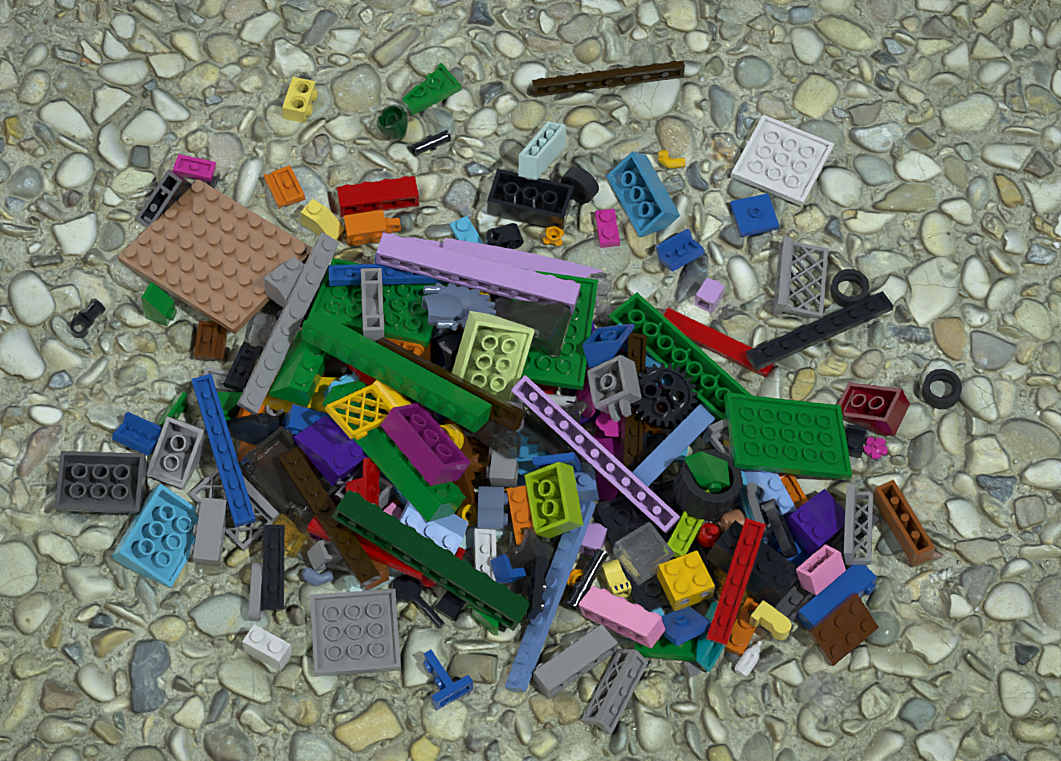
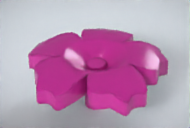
(875, 448)

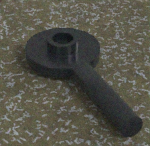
(409, 590)

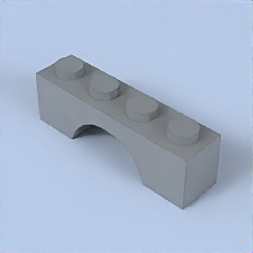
(372, 303)
(504, 471)

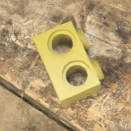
(297, 99)

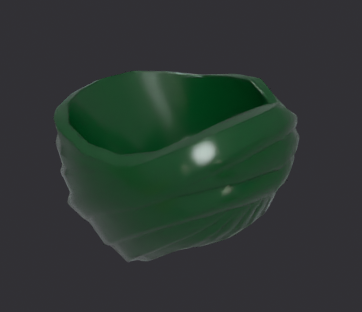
(393, 122)

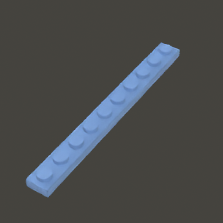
(555, 584)

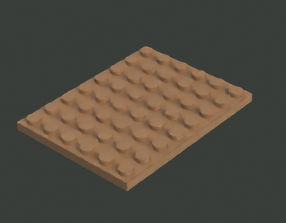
(213, 255)

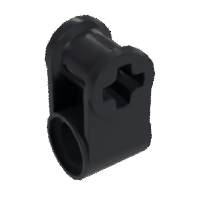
(505, 236)

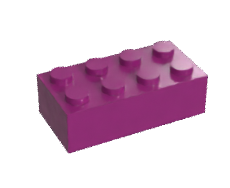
(425, 444)

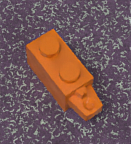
(369, 227)

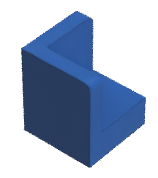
(503, 570)

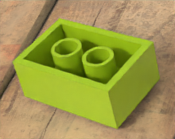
(554, 500)

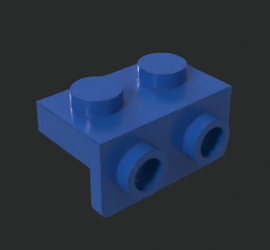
(679, 250)
(137, 433)

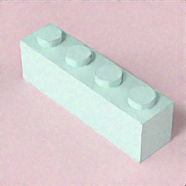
(542, 150)

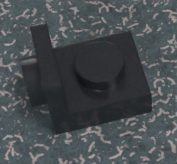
(855, 438)

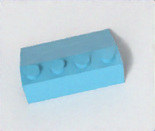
(159, 537)

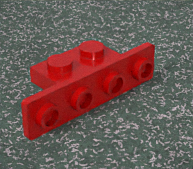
(368, 485)

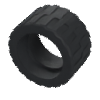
(704, 504)

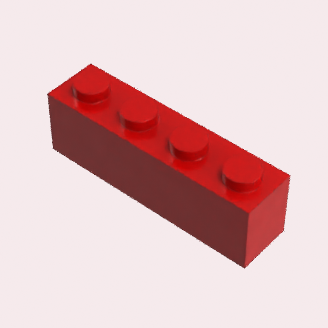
(378, 195)

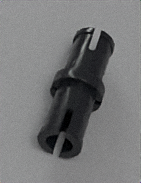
(431, 142)

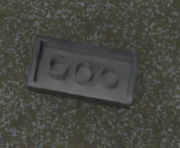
(530, 201)
(771, 572)

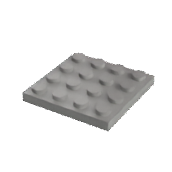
(355, 632)

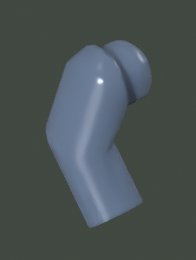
(316, 578)

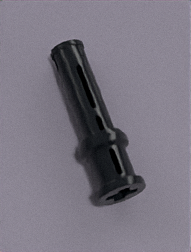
(587, 579)

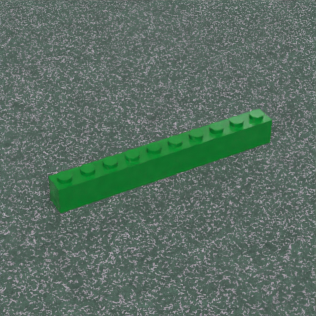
(396, 371)

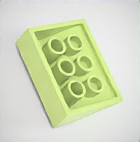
(493, 353)

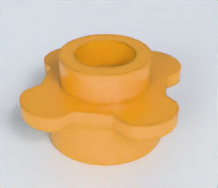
(553, 231)

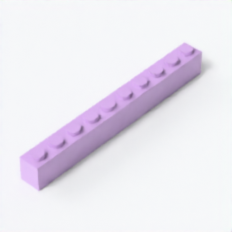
(475, 272)
(595, 454)

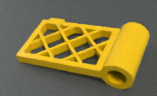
(385, 399)

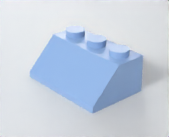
(772, 488)
(445, 532)

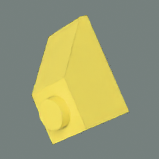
(320, 219)

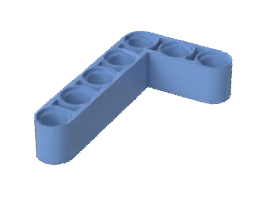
(674, 445)

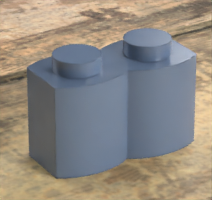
(491, 508)

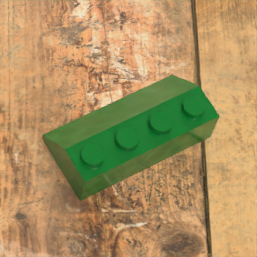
(300, 372)

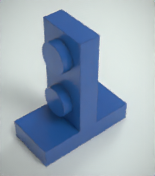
(448, 690)

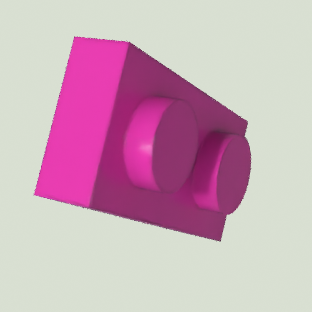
(194, 167)
(607, 228)

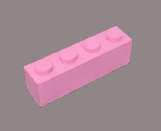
(622, 616)

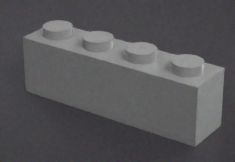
(574, 661)

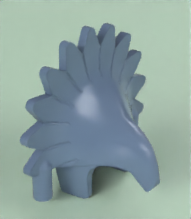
(451, 305)

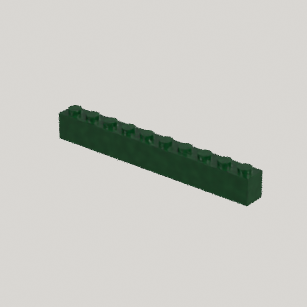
(431, 559)

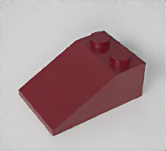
(874, 407)

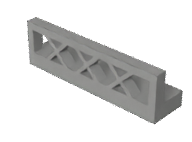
(851, 524)
(618, 690)

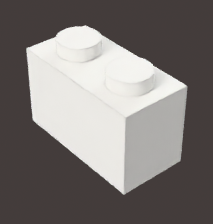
(267, 647)

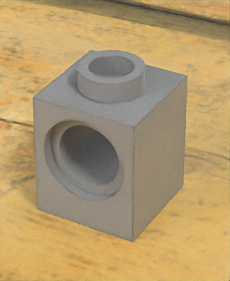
(323, 555)

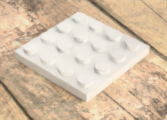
(782, 160)

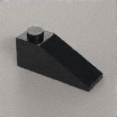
(163, 197)
(253, 428)

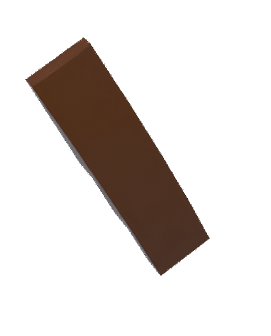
(464, 481)

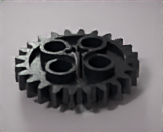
(679, 387)

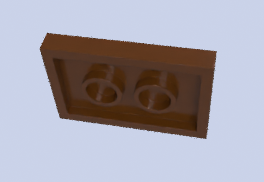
(843, 629)

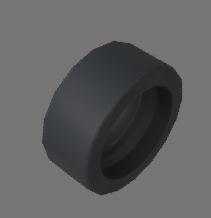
(584, 184)
(849, 275)
(941, 375)

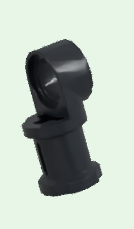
(86, 317)

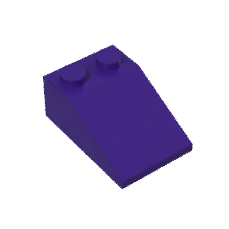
(330, 450)
(816, 522)

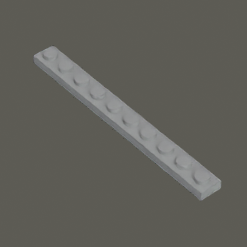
(288, 323)

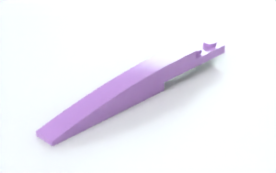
(514, 257)

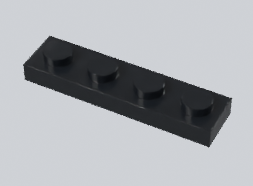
(273, 567)

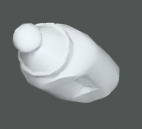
(748, 660)

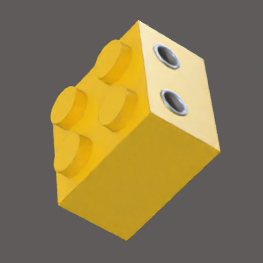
(685, 580)

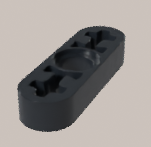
(780, 528)

